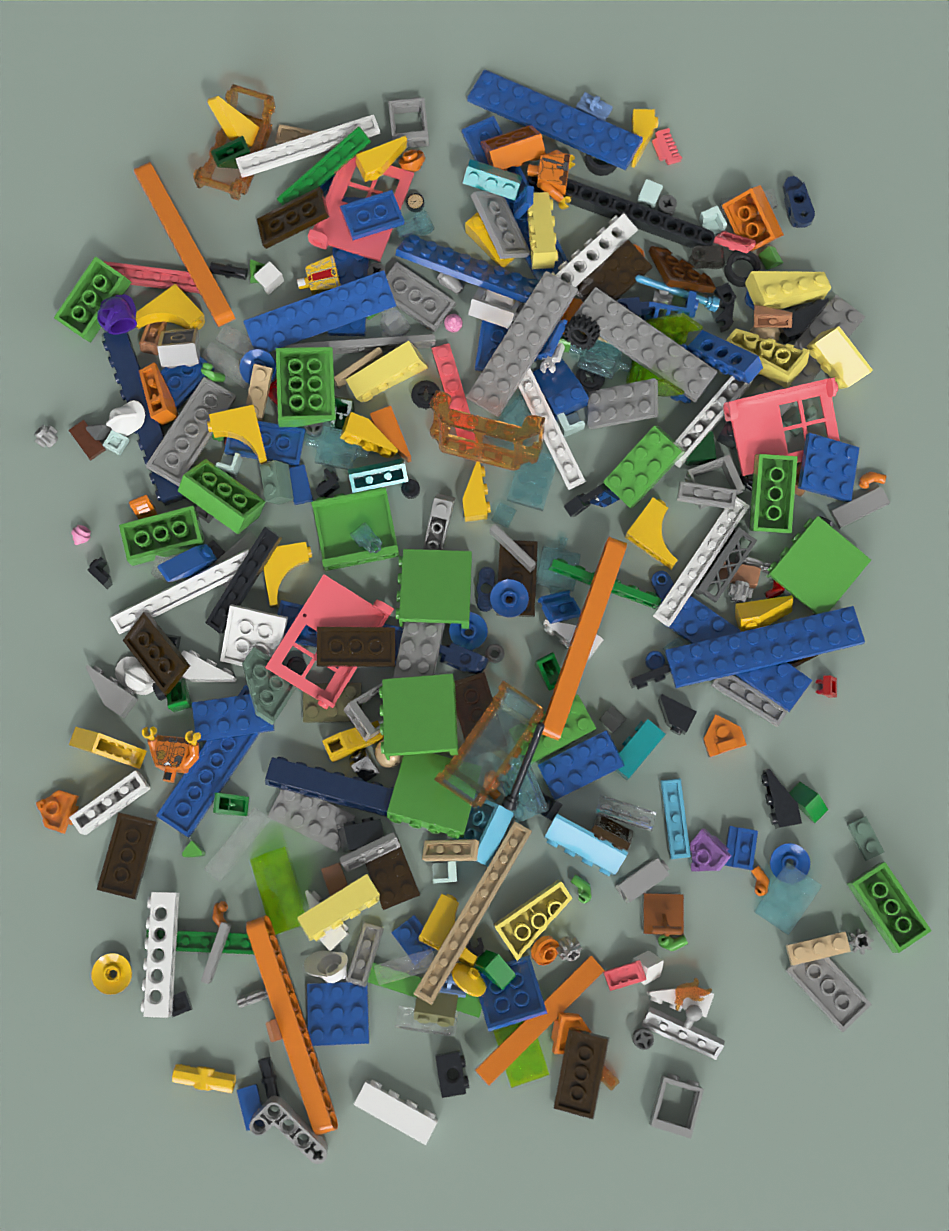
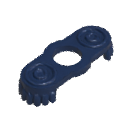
(486, 575)

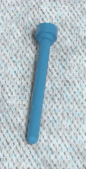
(710, 303)

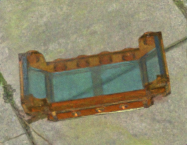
(491, 746)

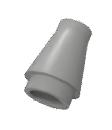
(450, 282)

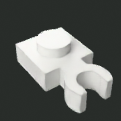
(550, 361)

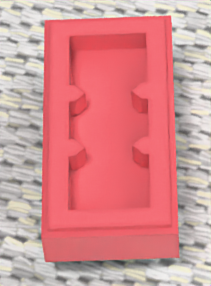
(734, 242)
(625, 975)

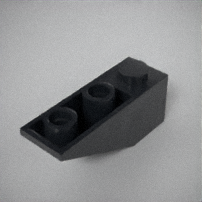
(802, 319)
(783, 806)

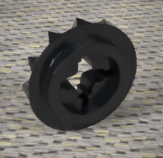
(589, 386)
(419, 390)

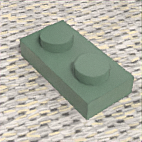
(865, 838)

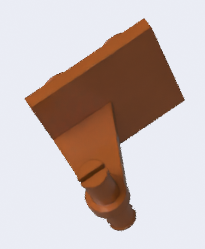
(663, 914)

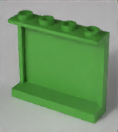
(344, 514)
(818, 566)
(434, 586)
(418, 715)
(423, 801)

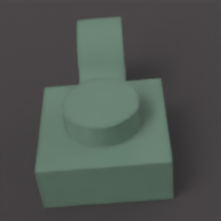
(795, 419)

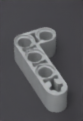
(291, 1132)

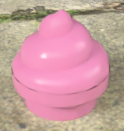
(453, 323)
(80, 534)

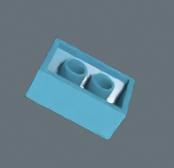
(488, 827)

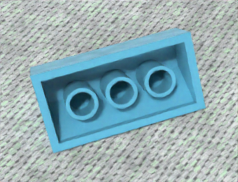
(585, 845)

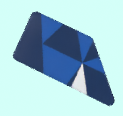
(606, 499)

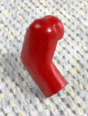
(775, 591)

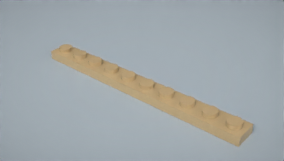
(472, 913)

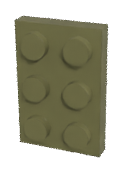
(316, 714)

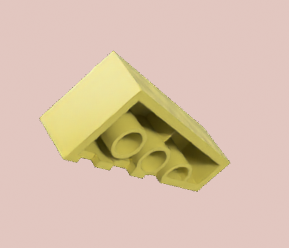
(541, 232)
(786, 288)
(779, 361)
(387, 372)
(338, 908)
(531, 918)

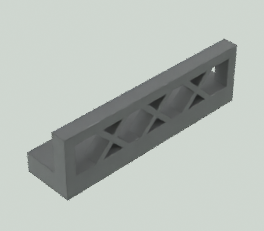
(717, 564)

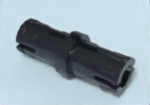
(228, 271)
(268, 1077)

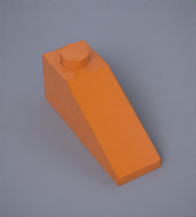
(158, 397)
(386, 422)

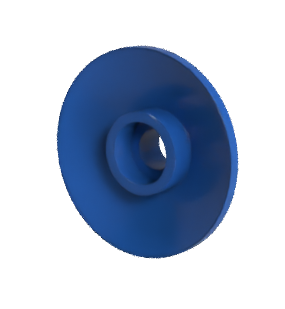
(253, 357)
(511, 589)
(476, 639)
(789, 851)

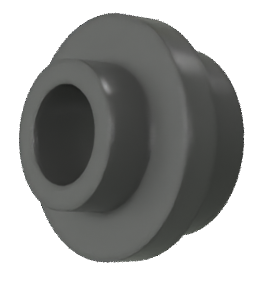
(494, 647)

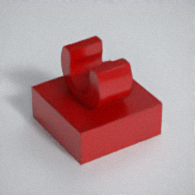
(829, 686)

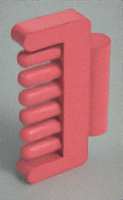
(662, 149)

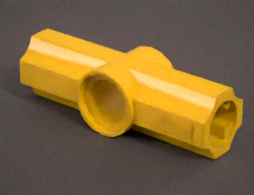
(204, 1078)

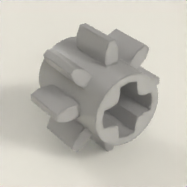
(662, 297)
(46, 436)
(740, 591)
(866, 940)
(569, 948)

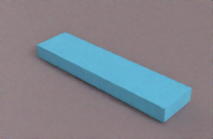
(675, 818)

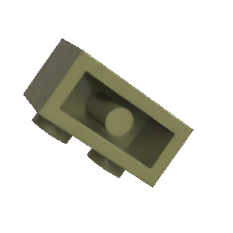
(440, 1012)

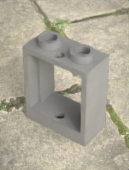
(415, 104)
(494, 307)
(729, 471)
(358, 717)
(642, 880)
(672, 1127)

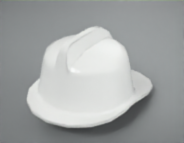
(127, 418)
(134, 676)
(328, 965)

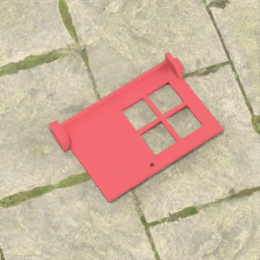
(334, 230)
(759, 422)
(327, 607)

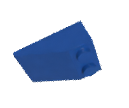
(561, 389)

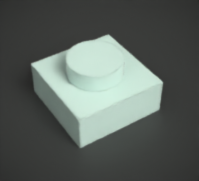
(116, 442)

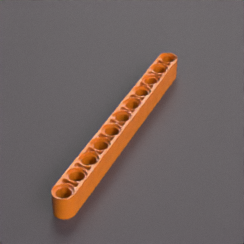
(184, 244)
(583, 638)
(292, 1025)

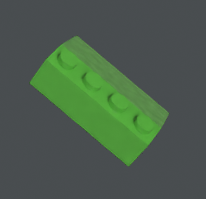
(305, 386)

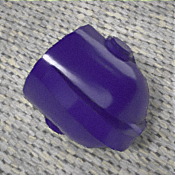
(117, 314)

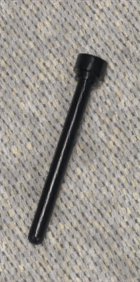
(511, 800)

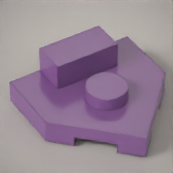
(708, 852)

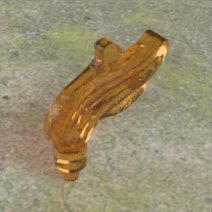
(691, 991)

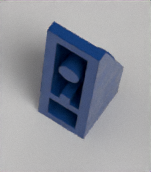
(187, 563)

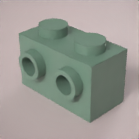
(276, 482)

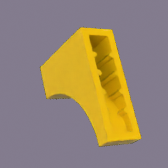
(171, 307)
(241, 425)
(647, 533)
(281, 563)
(107, 747)
(440, 925)

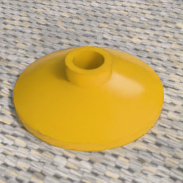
(101, 974)
(468, 979)

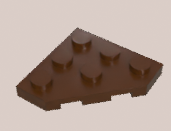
(679, 273)

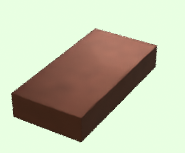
(89, 445)

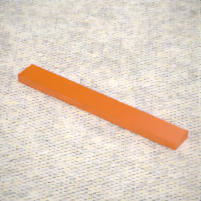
(532, 1028)

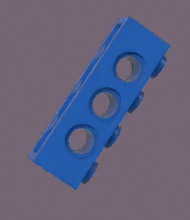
(726, 357)

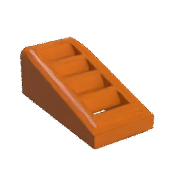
(143, 507)

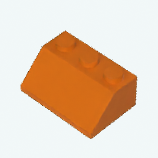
(514, 148)
(753, 217)

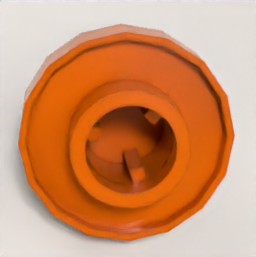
(412, 160)
(544, 950)

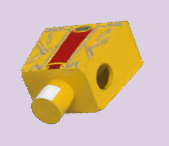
(320, 276)

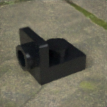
(327, 487)
(97, 572)
(363, 765)
(553, 807)

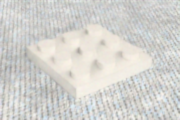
(251, 629)

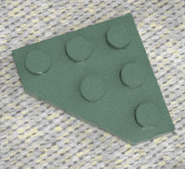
(266, 689)

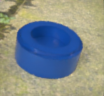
(654, 660)

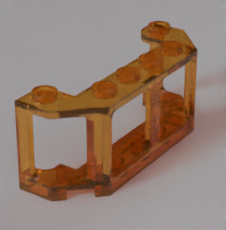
(241, 186)
(481, 426)

